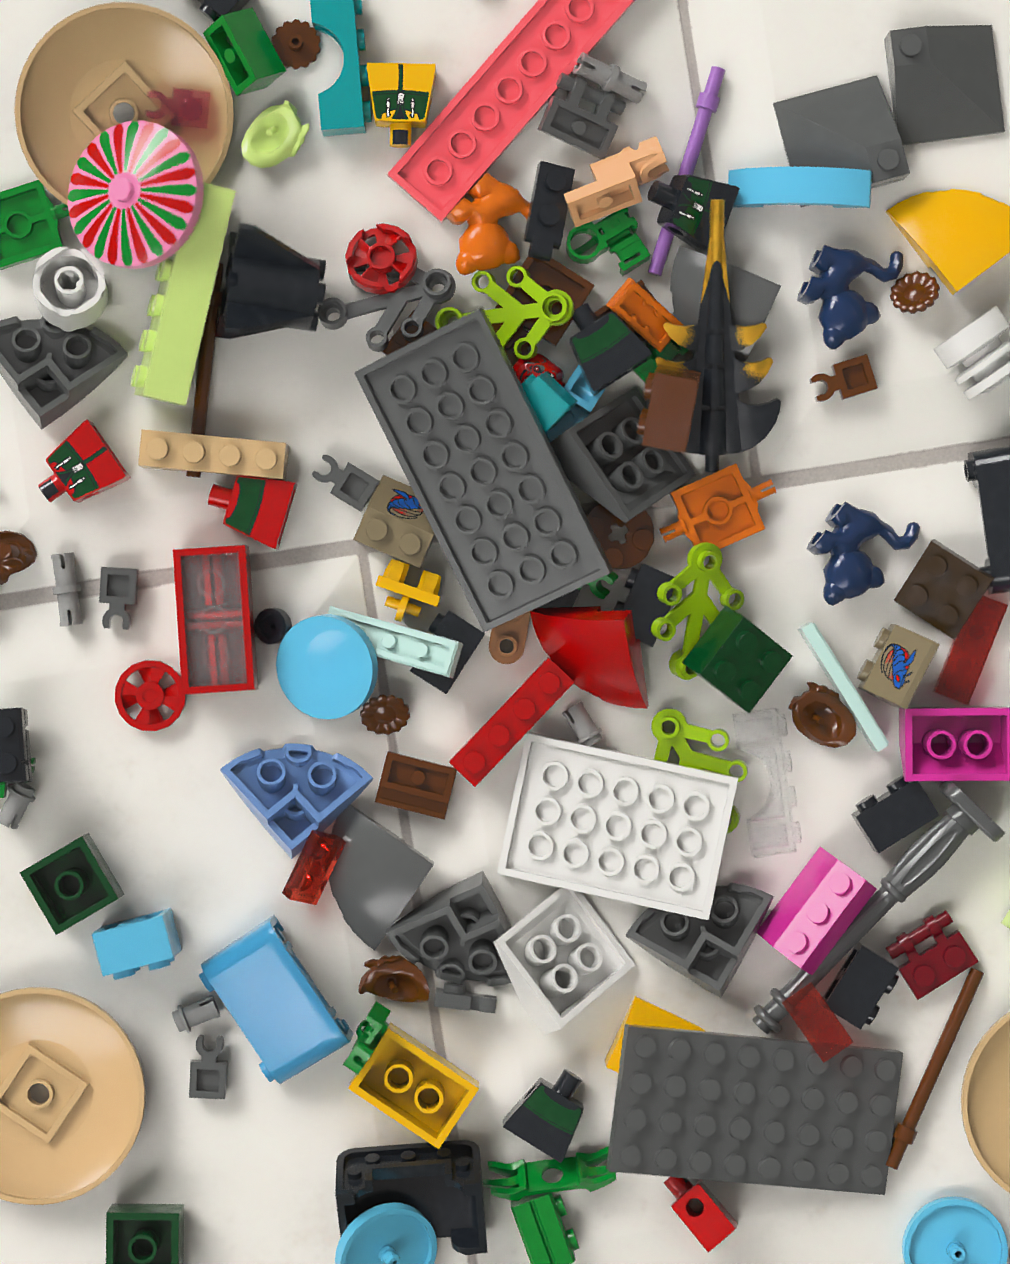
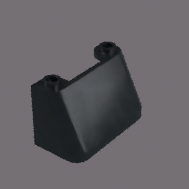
(991, 475)
(437, 1182)

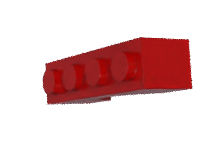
(511, 722)

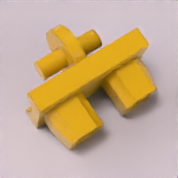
(394, 579)

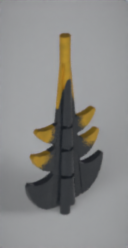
(720, 419)

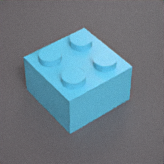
(137, 943)

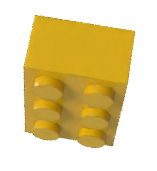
(414, 1086)

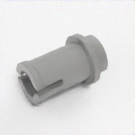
(582, 725)
(16, 804)
(195, 1014)

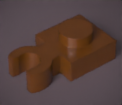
(849, 377)

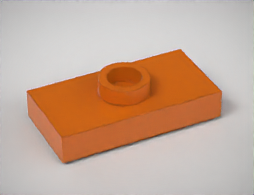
(642, 313)

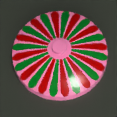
(135, 194)

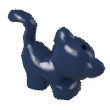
(844, 310)
(850, 569)

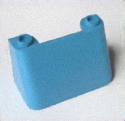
(275, 1002)

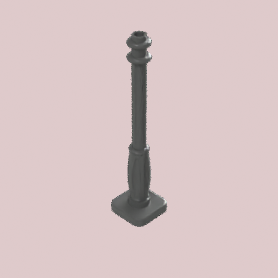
(907, 875)

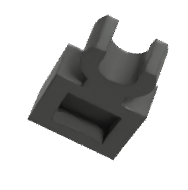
(350, 485)
(118, 588)
(455, 997)
(208, 1075)

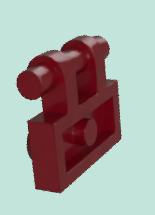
(937, 963)

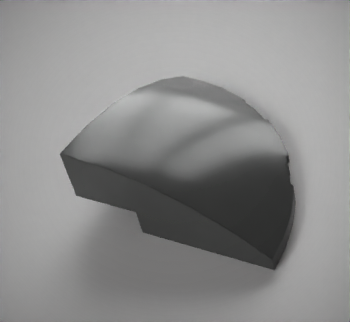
(749, 293)
(54, 367)
(373, 875)
(456, 933)
(702, 948)

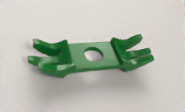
(577, 1171)

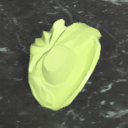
(274, 136)

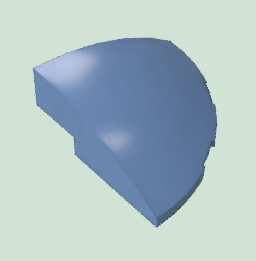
(295, 790)

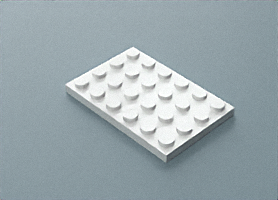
(617, 825)

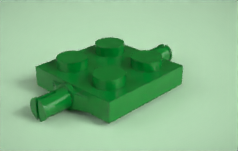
(28, 224)

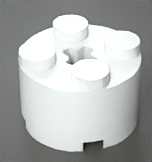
(85, 277)

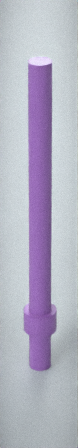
(706, 104)

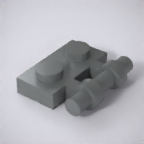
(577, 126)

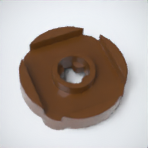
(638, 538)

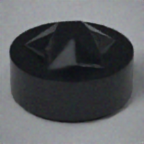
(272, 625)

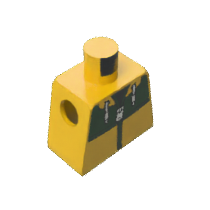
(401, 97)

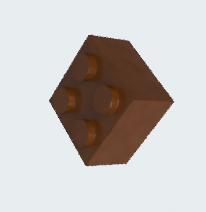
(670, 408)

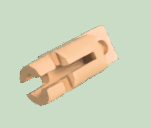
(616, 182)

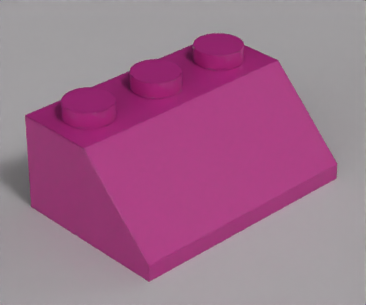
(955, 743)
(816, 911)

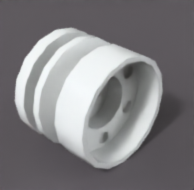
(980, 352)

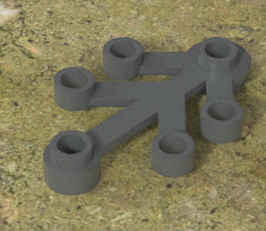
(394, 305)

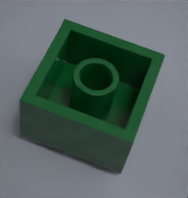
(737, 659)
(72, 883)
(145, 1234)

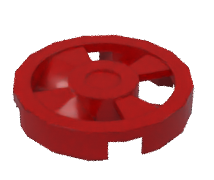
(381, 259)
(150, 696)

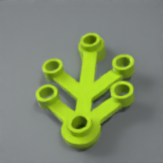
(515, 313)
(695, 604)
(687, 755)

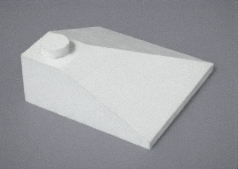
(561, 959)

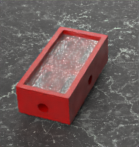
(215, 619)

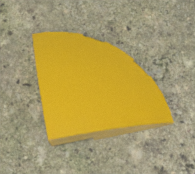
(955, 232)

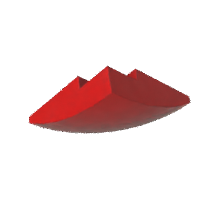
(595, 651)

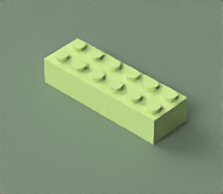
(182, 305)

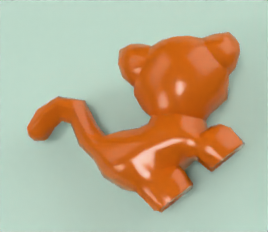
(485, 242)

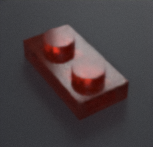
(314, 867)
(817, 1022)

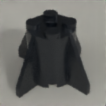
(268, 286)

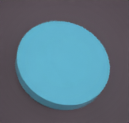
(327, 666)
(954, 1233)
(388, 1236)

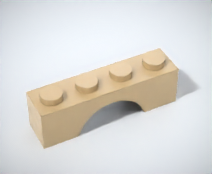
(213, 454)

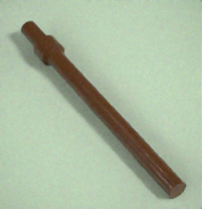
(205, 363)
(905, 1132)

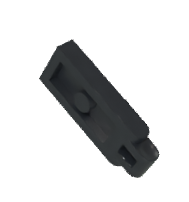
(548, 209)

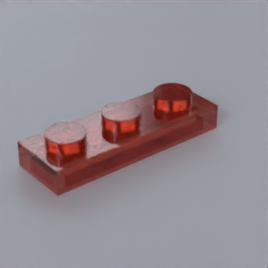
(970, 651)

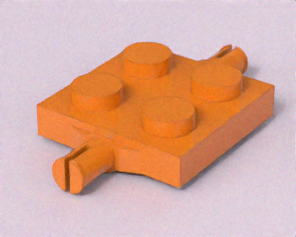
(718, 509)

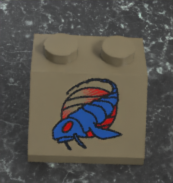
(396, 523)
(897, 665)

